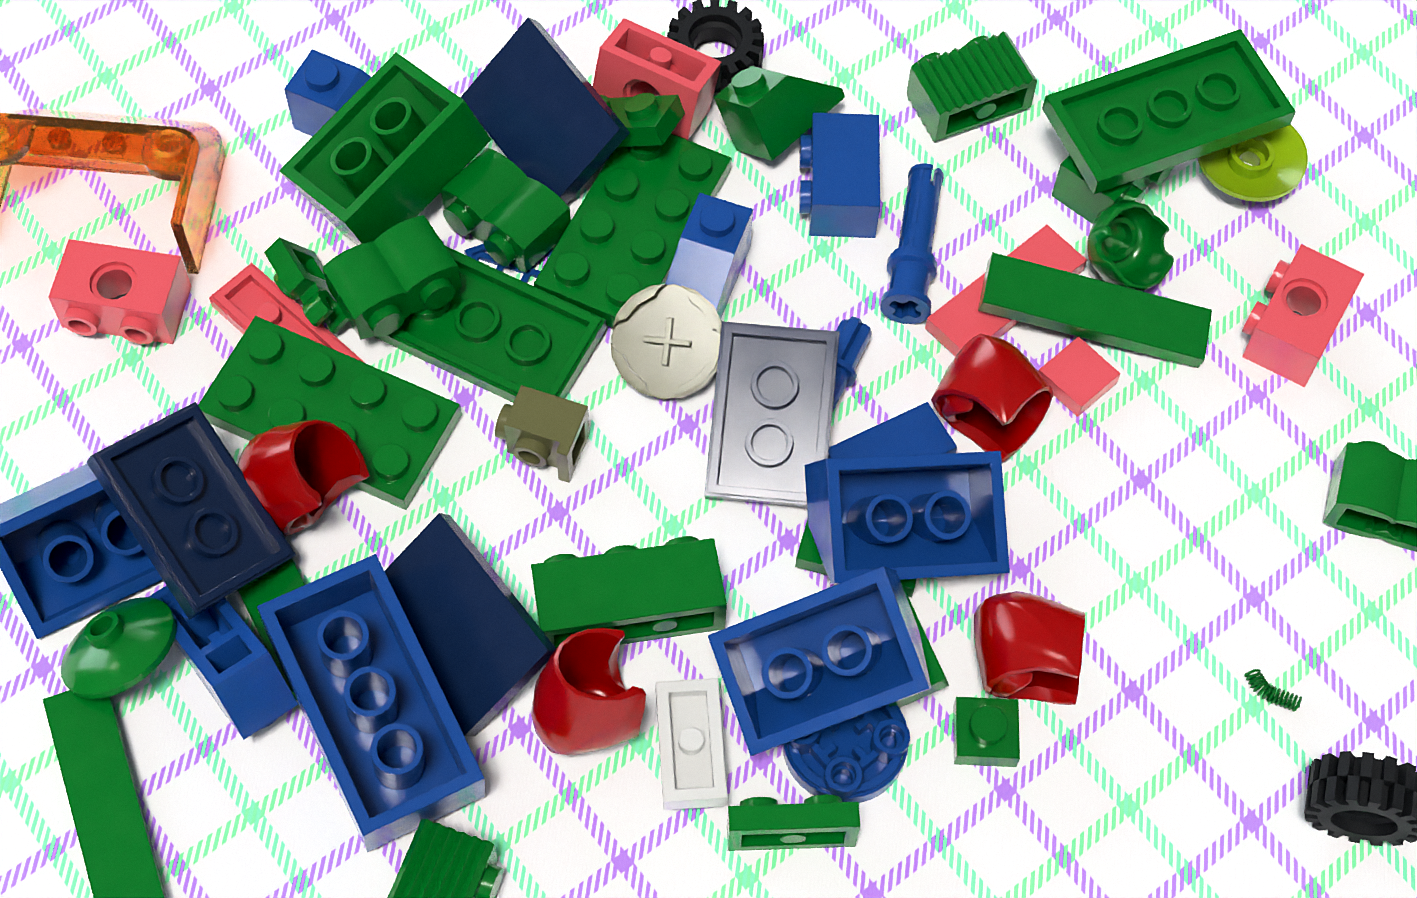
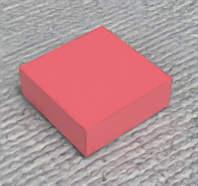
(1079, 376)

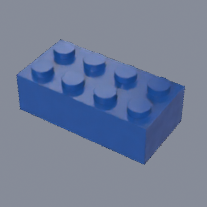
(372, 702)

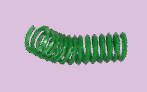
(1269, 691)

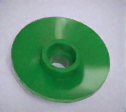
(118, 648)

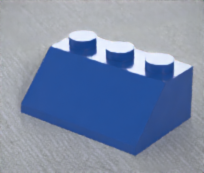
(909, 515)
(69, 551)
(821, 660)

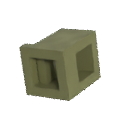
(544, 430)

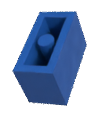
(842, 175)

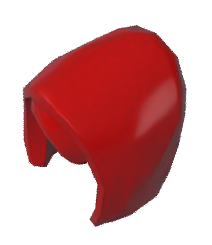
(993, 395)
(301, 470)
(1029, 647)
(581, 696)

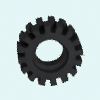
(723, 26)
(1363, 798)

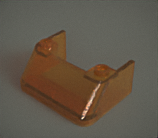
(125, 145)

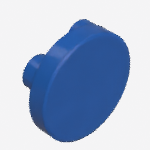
(852, 757)

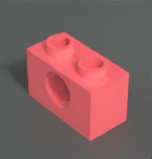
(644, 61)
(97, 273)
(1295, 342)

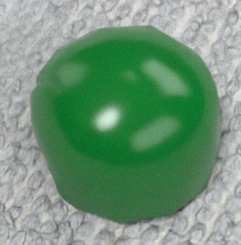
(1129, 246)

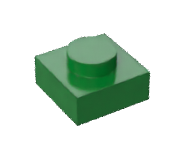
(986, 732)

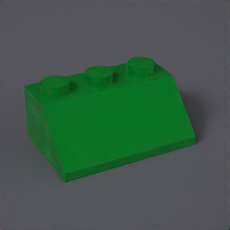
(386, 151)

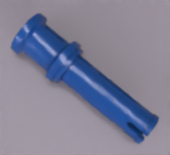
(912, 263)

